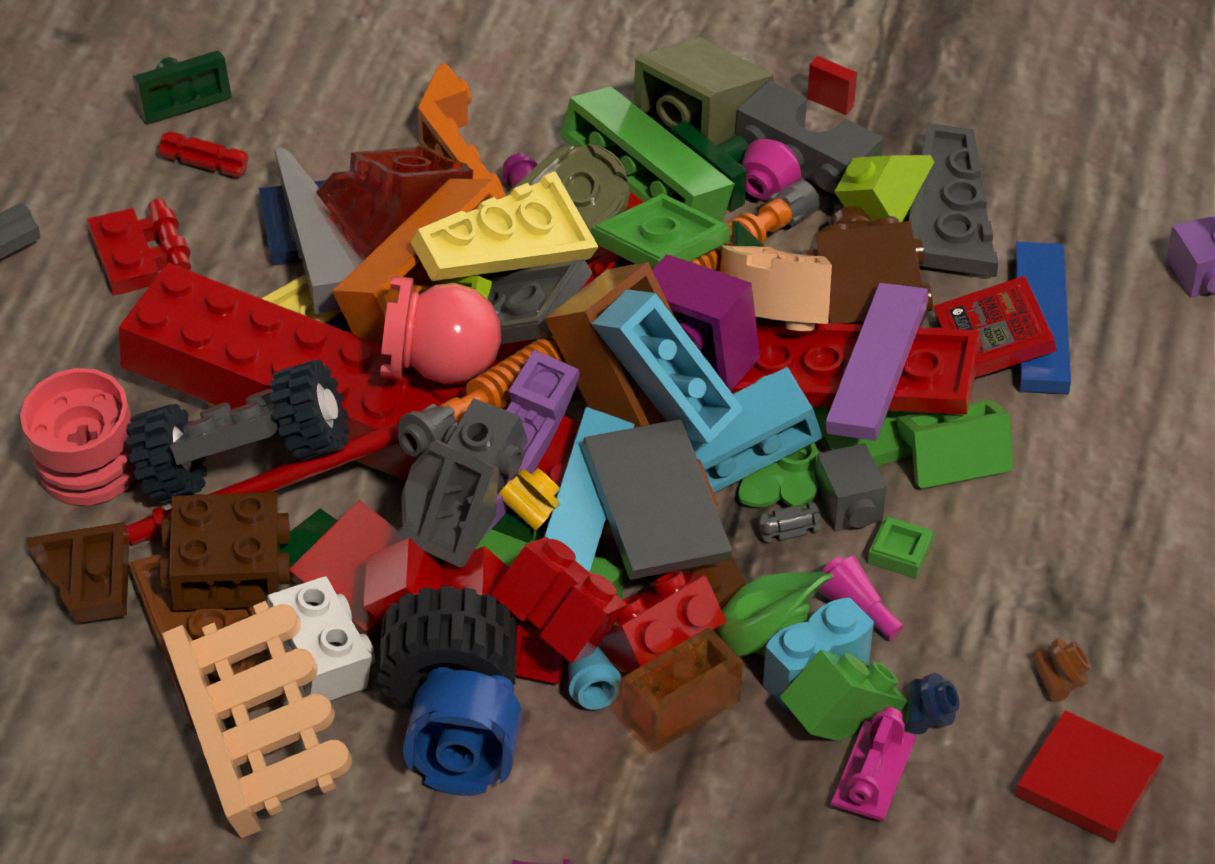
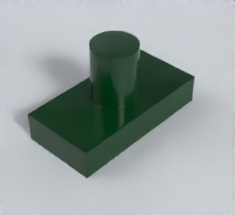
(181, 86)
(724, 157)

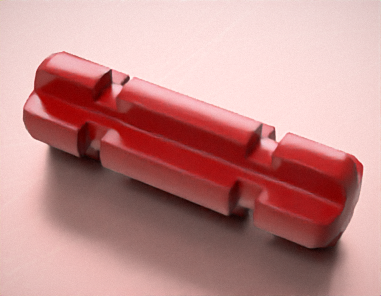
(203, 154)

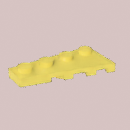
(515, 232)

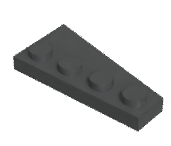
(952, 205)

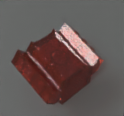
(385, 191)

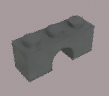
(822, 156)

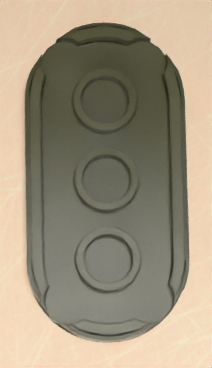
(591, 178)

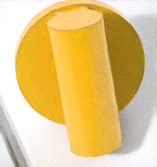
(531, 496)

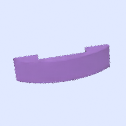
(540, 400)

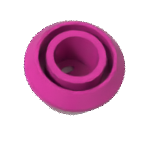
(769, 167)

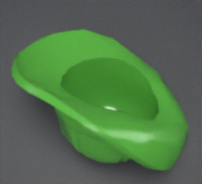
(767, 607)

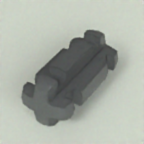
(789, 522)

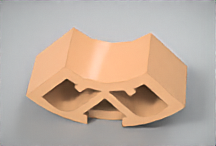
(783, 284)

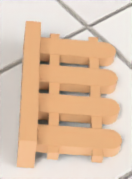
(256, 737)

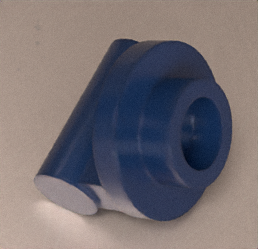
(931, 703)

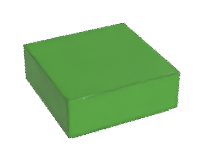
(900, 547)

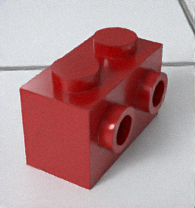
(661, 619)

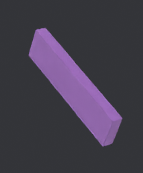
(877, 361)

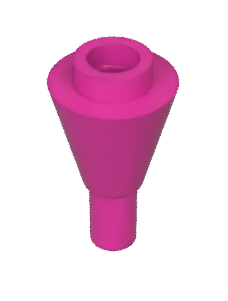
(853, 583)

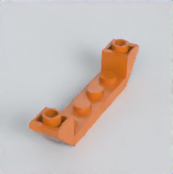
(441, 114)

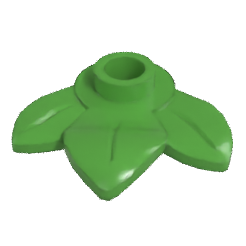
(785, 479)

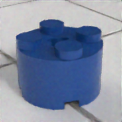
(463, 730)

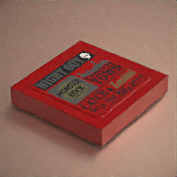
(1008, 324)

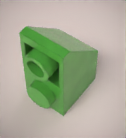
(840, 693)

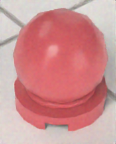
(442, 333)

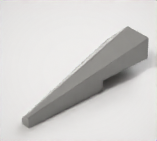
(319, 240)

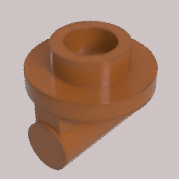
(1061, 668)

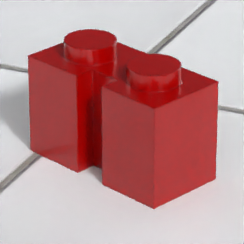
(560, 598)

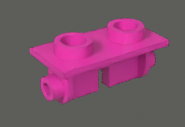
(875, 766)

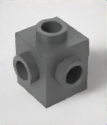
(490, 436)

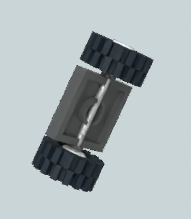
(299, 406)

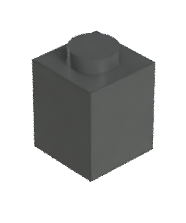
(850, 487)

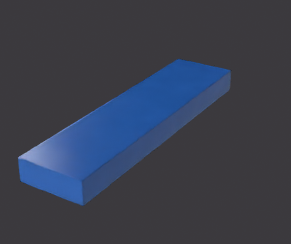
(1045, 273)

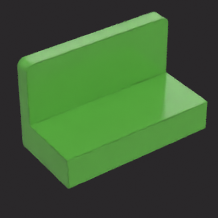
(958, 445)

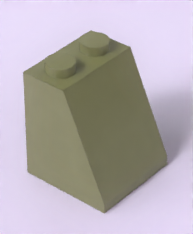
(696, 85)

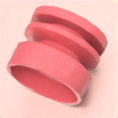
(79, 436)

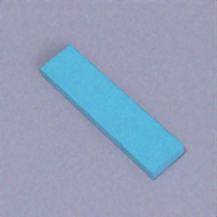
(581, 514)

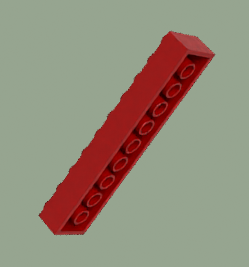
(231, 344)

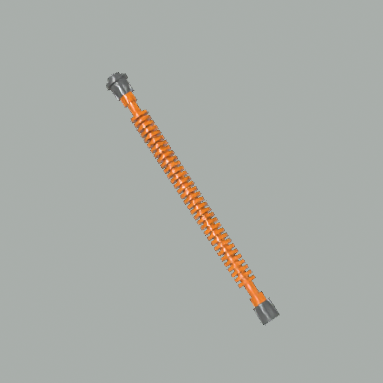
(431, 424)

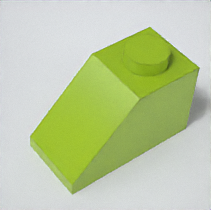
(883, 184)

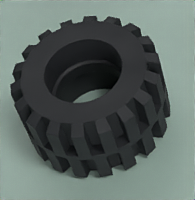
(447, 631)

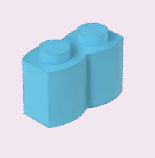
(834, 627)

